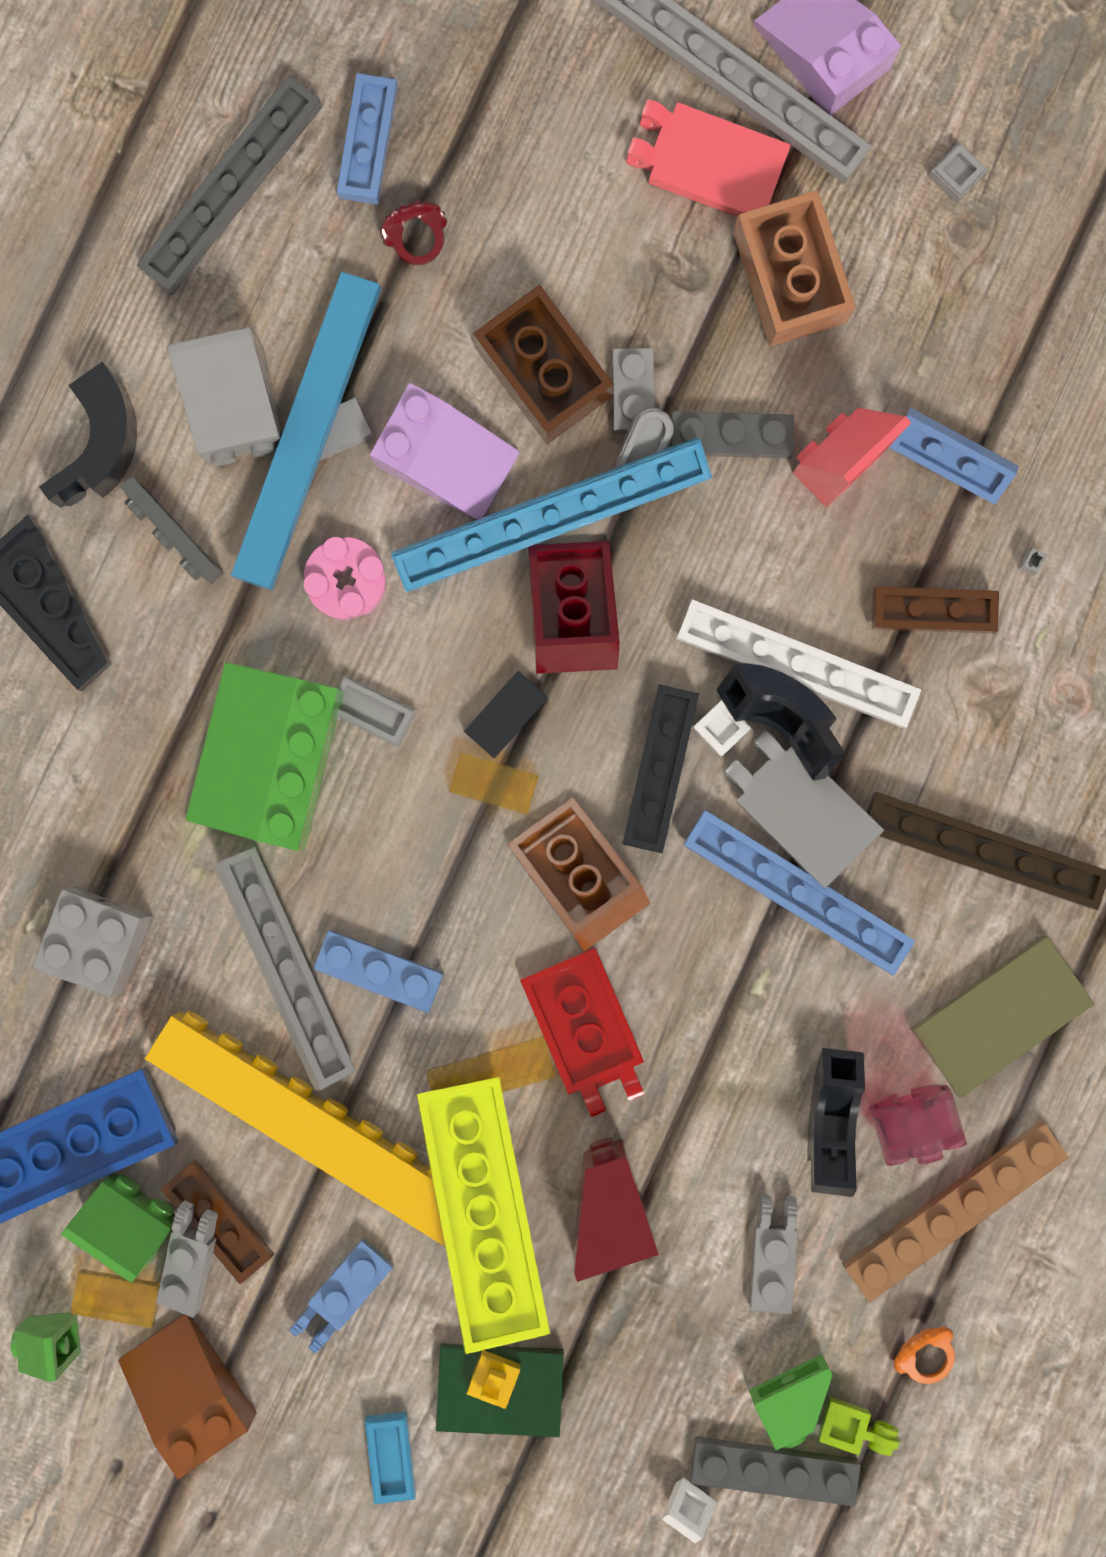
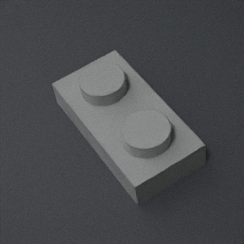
(632, 385)

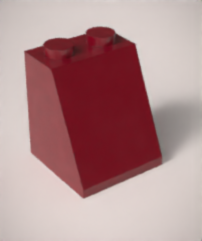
(610, 1213)

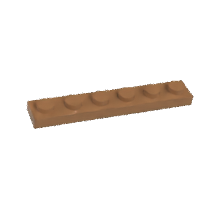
(955, 1211)

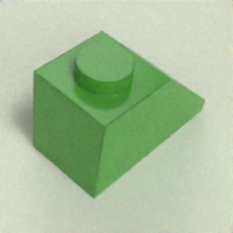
(46, 1345)
(792, 1402)

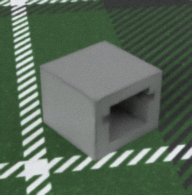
(1032, 561)

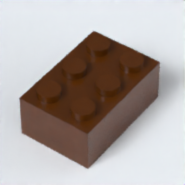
(543, 364)

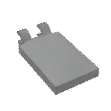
(805, 817)

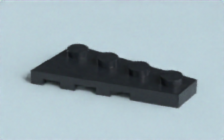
(45, 606)

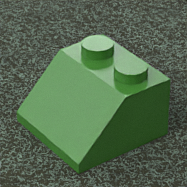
(121, 1226)

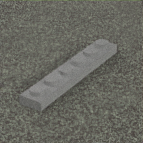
(284, 968)

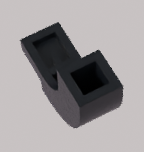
(109, 444)

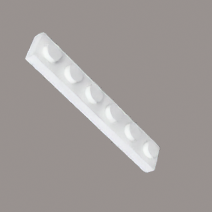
(816, 669)

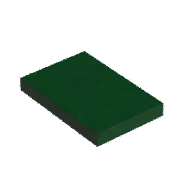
(533, 1405)

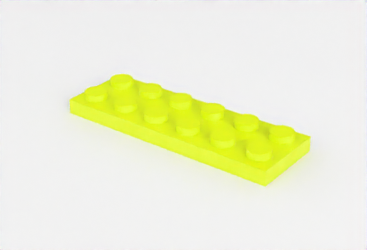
(482, 1215)

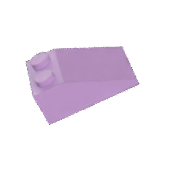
(829, 46)
(443, 453)

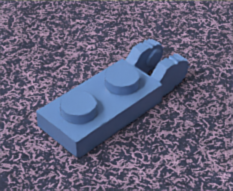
(344, 1292)

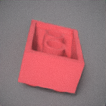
(847, 452)

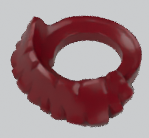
(393, 229)

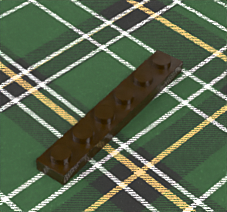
(988, 851)

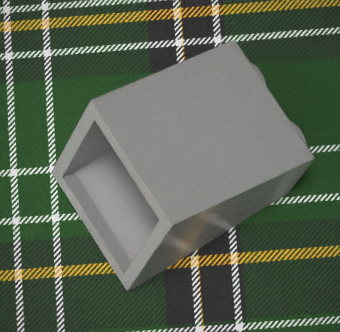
(227, 395)

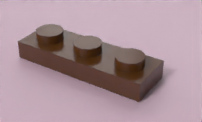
(935, 609)
(236, 1242)

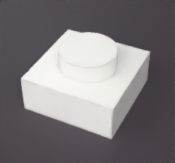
(720, 729)
(689, 1510)

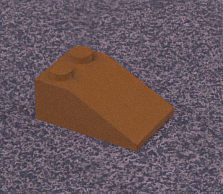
(579, 874)
(186, 1395)

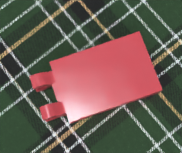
(708, 158)

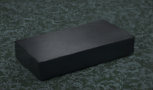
(506, 714)

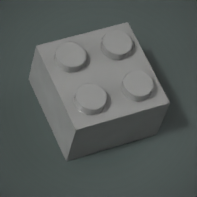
(92, 941)

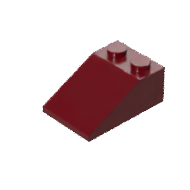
(573, 607)

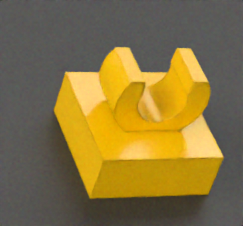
(493, 1379)

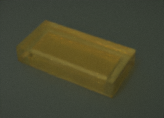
(494, 783)
(115, 1298)

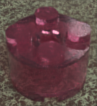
(918, 1125)

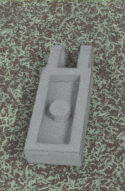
(773, 1258)
(187, 1261)

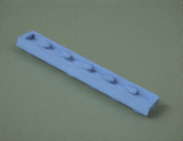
(798, 892)

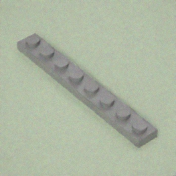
(744, 83)

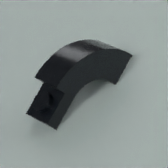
(789, 708)
(833, 1121)

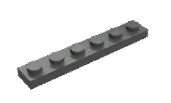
(230, 185)

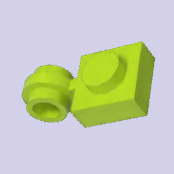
(847, 1427)

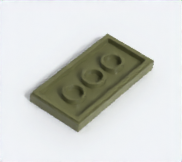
(1002, 1016)

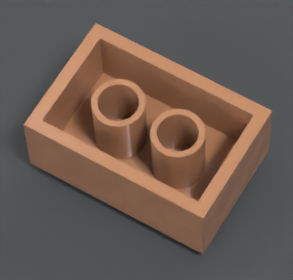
(793, 268)

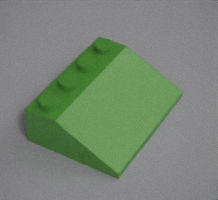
(264, 756)

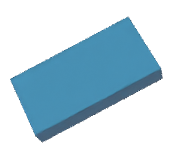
(390, 1457)

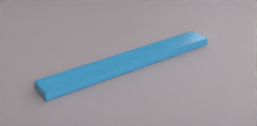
(306, 431)
(552, 514)

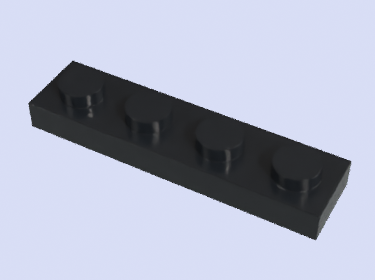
(660, 768)

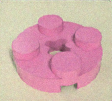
(338, 555)

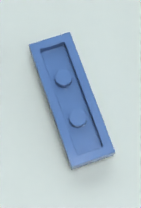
(367, 138)
(955, 457)
(378, 971)

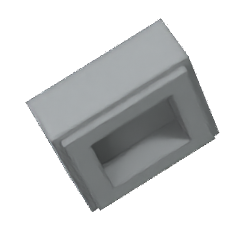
(957, 172)

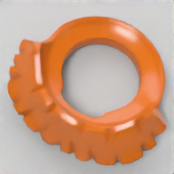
(906, 1358)

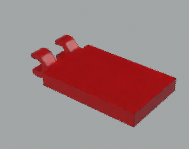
(584, 1028)

